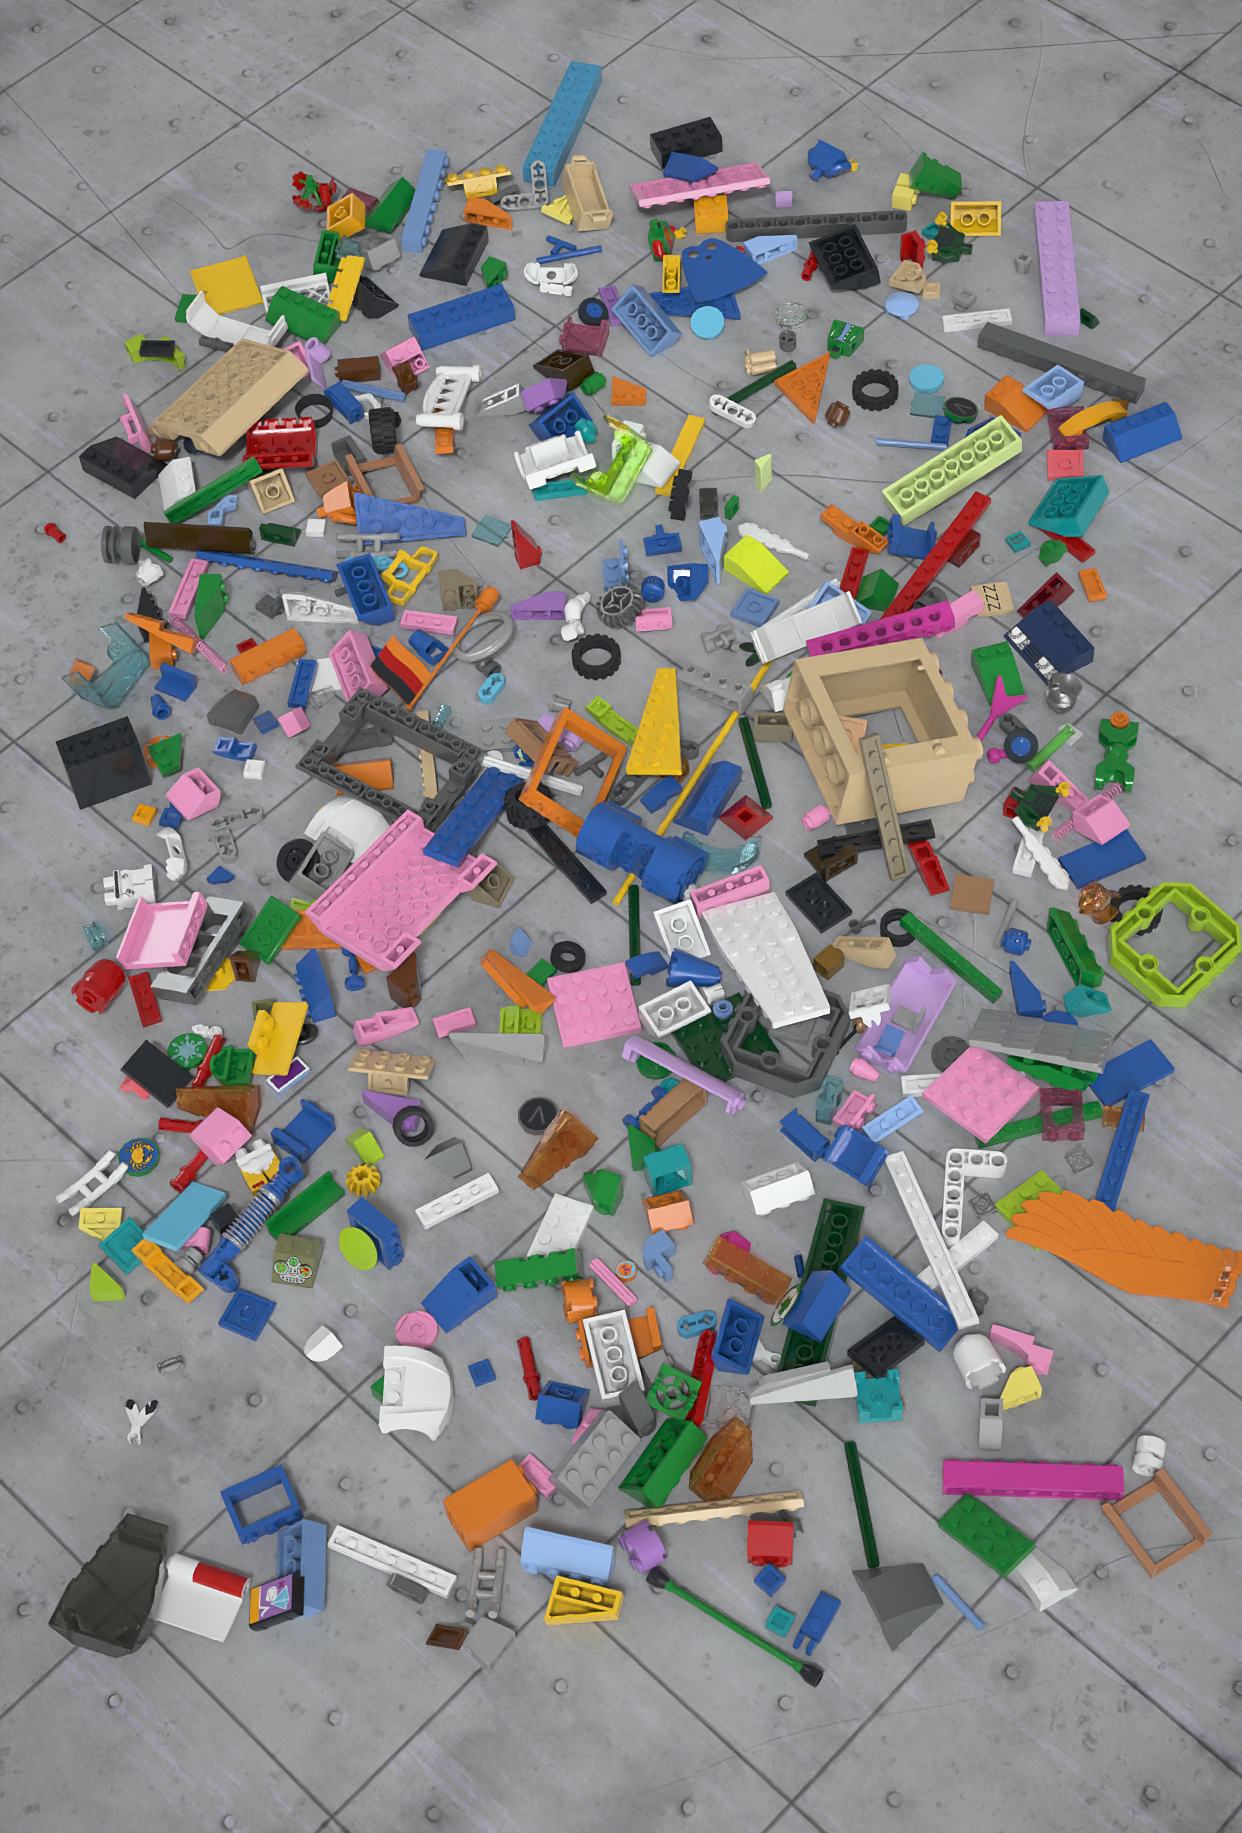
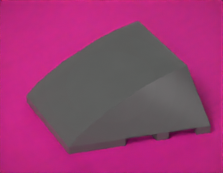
(899, 1598)

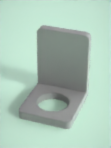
(908, 1019)

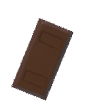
(447, 1637)

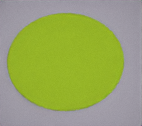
(358, 1248)

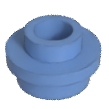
(722, 1014)

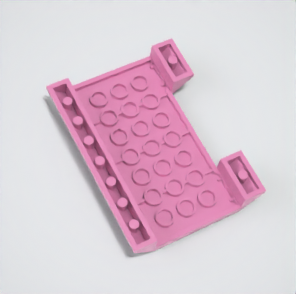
(393, 894)

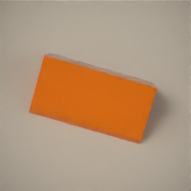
(373, 772)

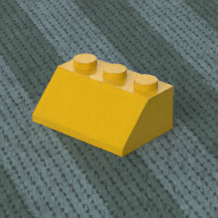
(976, 218)

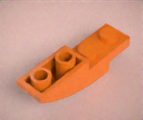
(443, 438)
(855, 533)

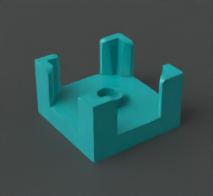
(878, 1398)

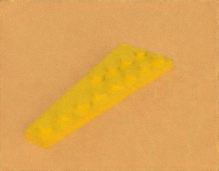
(658, 736)

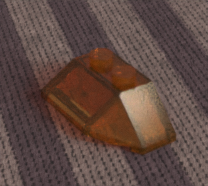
(722, 1462)

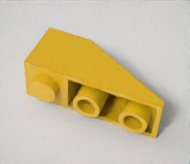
(671, 273)

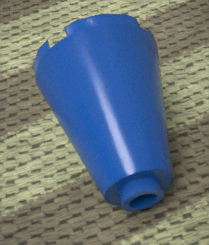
(688, 967)

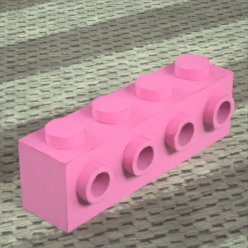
(731, 889)

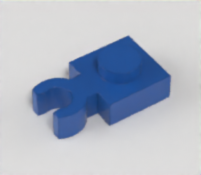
(170, 817)

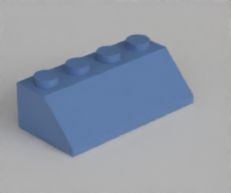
(646, 320)
(304, 1552)

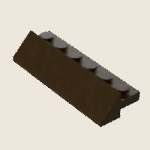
(199, 537)

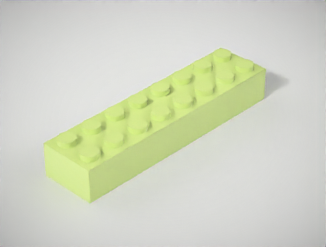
(952, 470)

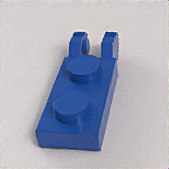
(817, 1622)

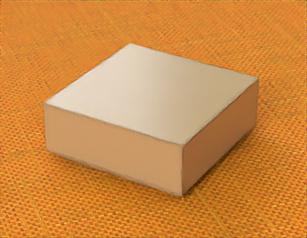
(931, 290)

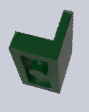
(279, 534)

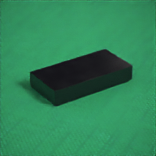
(157, 348)

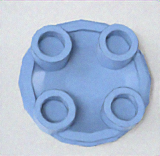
(901, 304)

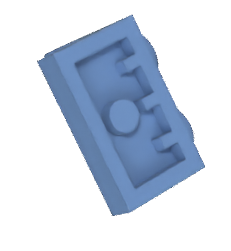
(615, 569)

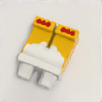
(257, 1163)

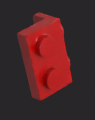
(912, 247)

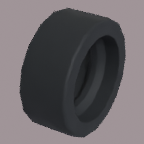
(891, 916)
(419, 1139)

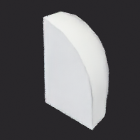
(322, 1345)

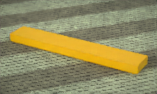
(683, 449)

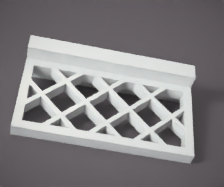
(302, 285)

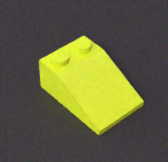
(754, 565)

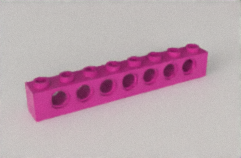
(888, 627)

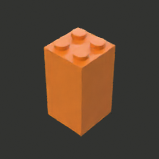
(491, 1505)

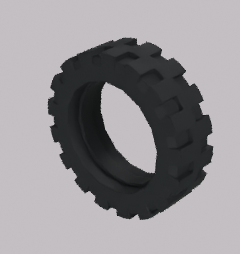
(878, 377)
(596, 671)
(1134, 893)

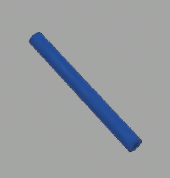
(570, 254)

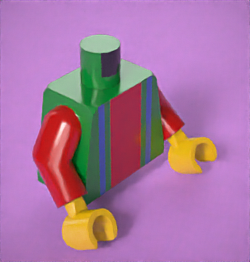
(662, 238)

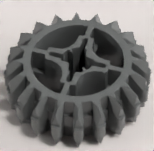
(609, 606)

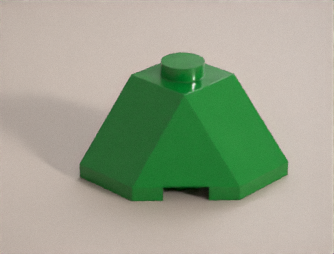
(604, 1190)

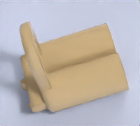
(759, 362)

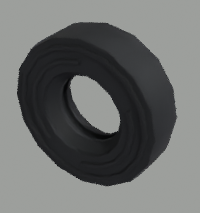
(564, 965)

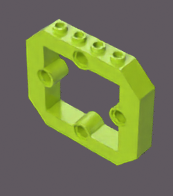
(1151, 981)

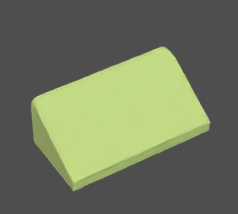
(763, 472)

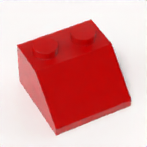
(770, 1543)

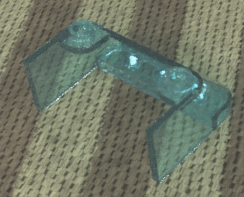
(127, 668)

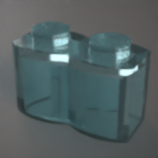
(828, 1100)

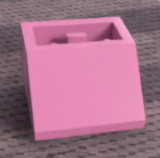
(406, 350)
(194, 794)
(1099, 819)

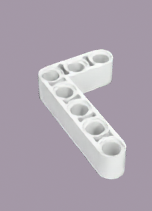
(955, 1188)

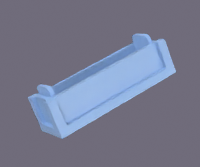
(892, 1119)

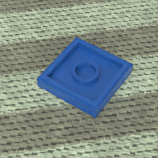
(247, 1314)

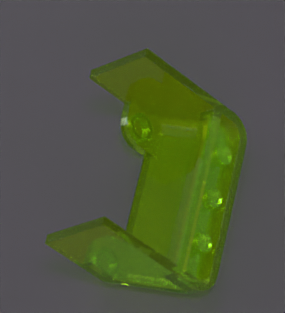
(625, 467)

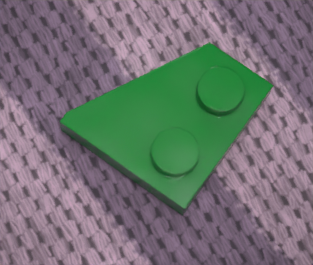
(167, 754)

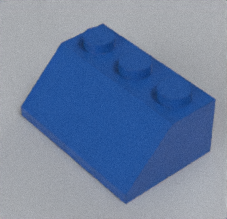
(560, 418)
(314, 987)

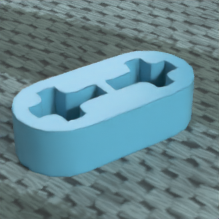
(494, 689)

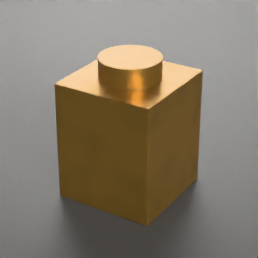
(828, 962)

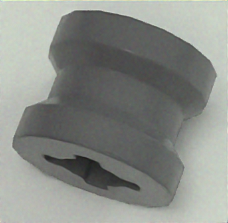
(787, 341)
(978, 1300)

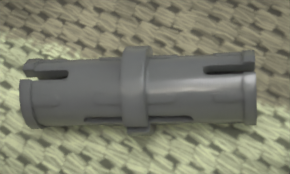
(215, 343)

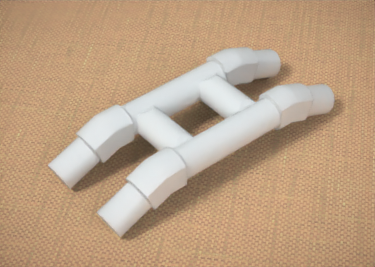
(95, 1172)

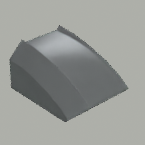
(233, 711)

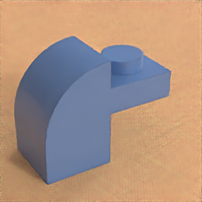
(656, 1252)

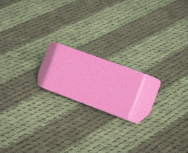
(142, 434)

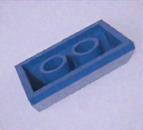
(688, 167)
(817, 1305)
(736, 1338)

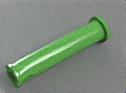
(1050, 748)

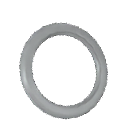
(495, 646)

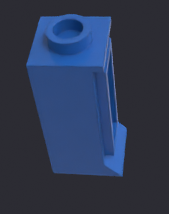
(345, 402)
(804, 1135)

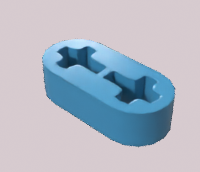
(696, 1324)

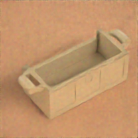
(585, 195)

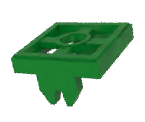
(692, 1384)

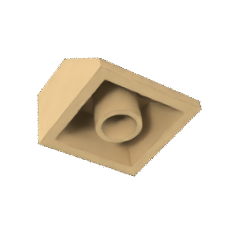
(271, 491)

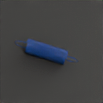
(799, 1265)

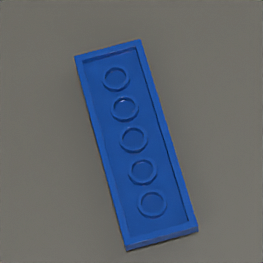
(901, 1293)

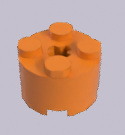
(578, 1300)

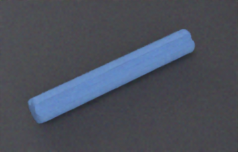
(375, 391)

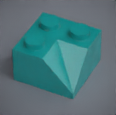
(667, 1170)

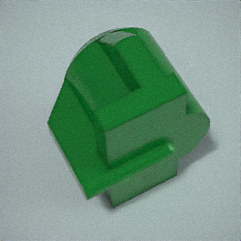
(1052, 551)

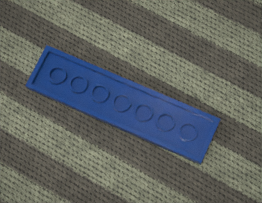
(471, 817)

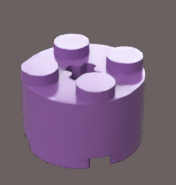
(643, 1547)

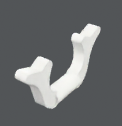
(370, 398)

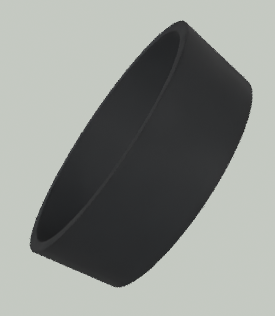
(315, 399)

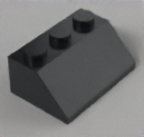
(372, 299)

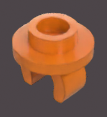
(1119, 720)

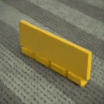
(346, 285)

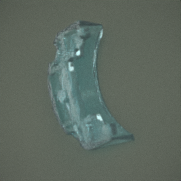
(728, 859)

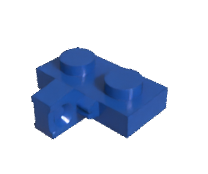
(662, 542)

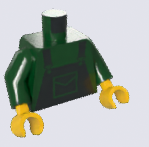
(948, 243)
(1037, 802)

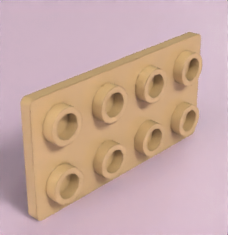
(391, 1071)

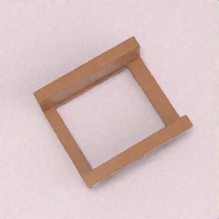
(403, 465)
(1181, 1507)

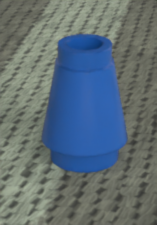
(160, 708)

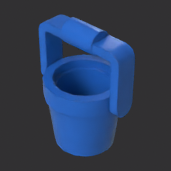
(426, 645)

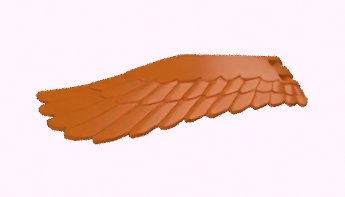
(1127, 1251)

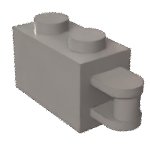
(649, 1367)

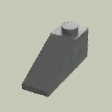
(636, 1411)

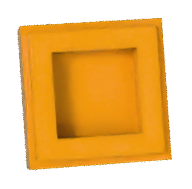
(144, 814)

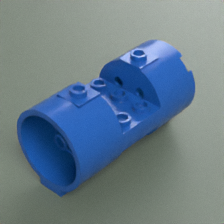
(617, 839)

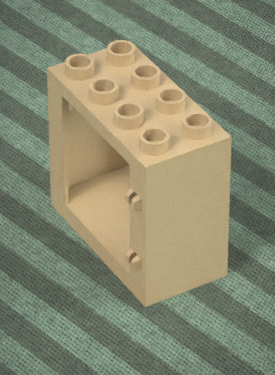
(874, 681)

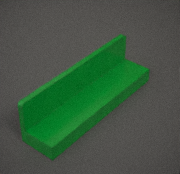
(305, 1207)

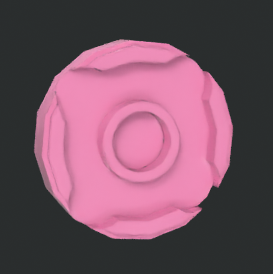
(417, 1330)

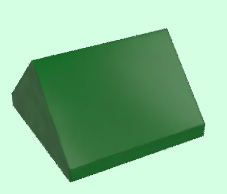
(877, 590)

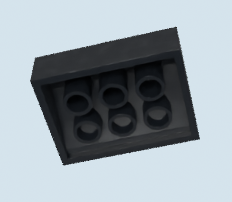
(456, 254)
(845, 260)
(121, 465)

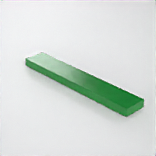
(213, 491)

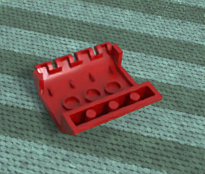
(282, 445)

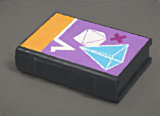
(276, 1602)

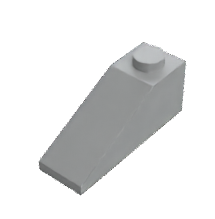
(502, 403)

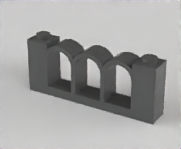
(232, 917)

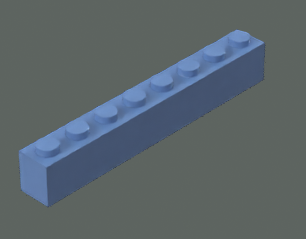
(425, 201)

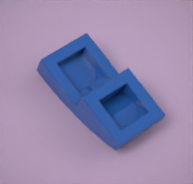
(232, 749)
(660, 793)
(646, 963)

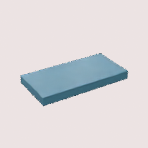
(184, 1216)

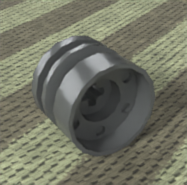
(120, 544)

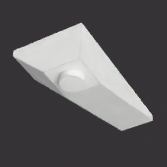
(316, 609)
(1043, 1580)

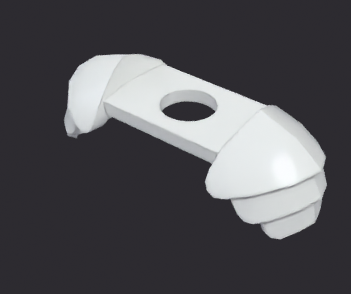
(537, 274)
(176, 864)

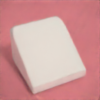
(1073, 738)

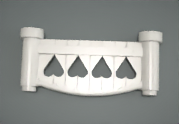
(450, 416)

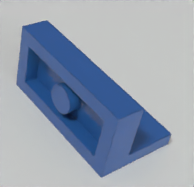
(176, 682)

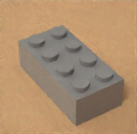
(594, 1459)

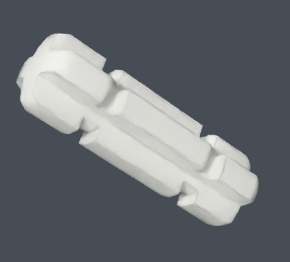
(556, 289)

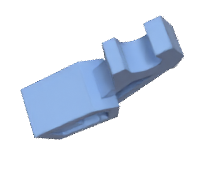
(216, 515)

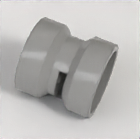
(189, 1260)

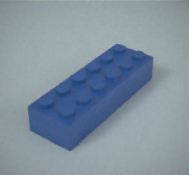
(461, 317)

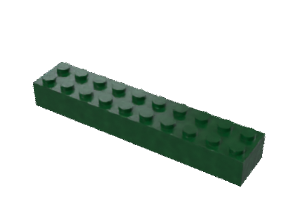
(832, 1243)

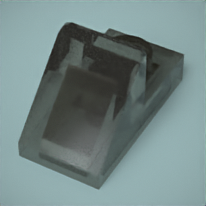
(708, 503)

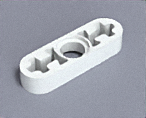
(730, 404)

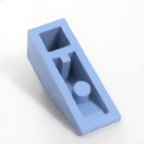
(769, 247)

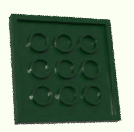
(702, 1041)

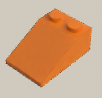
(1013, 404)

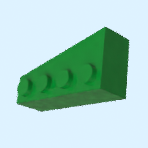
(538, 1270)

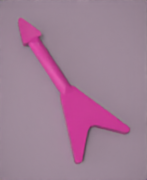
(1000, 704)

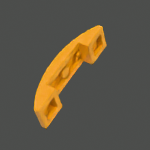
(1092, 416)
(166, 1271)

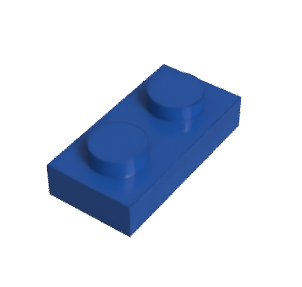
(941, 429)

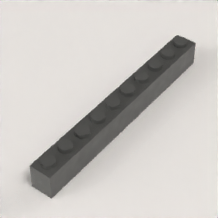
(1046, 356)

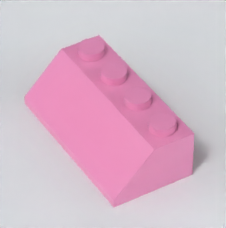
(352, 663)

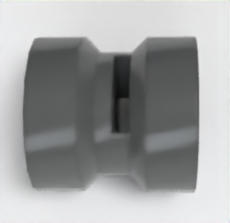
(488, 666)

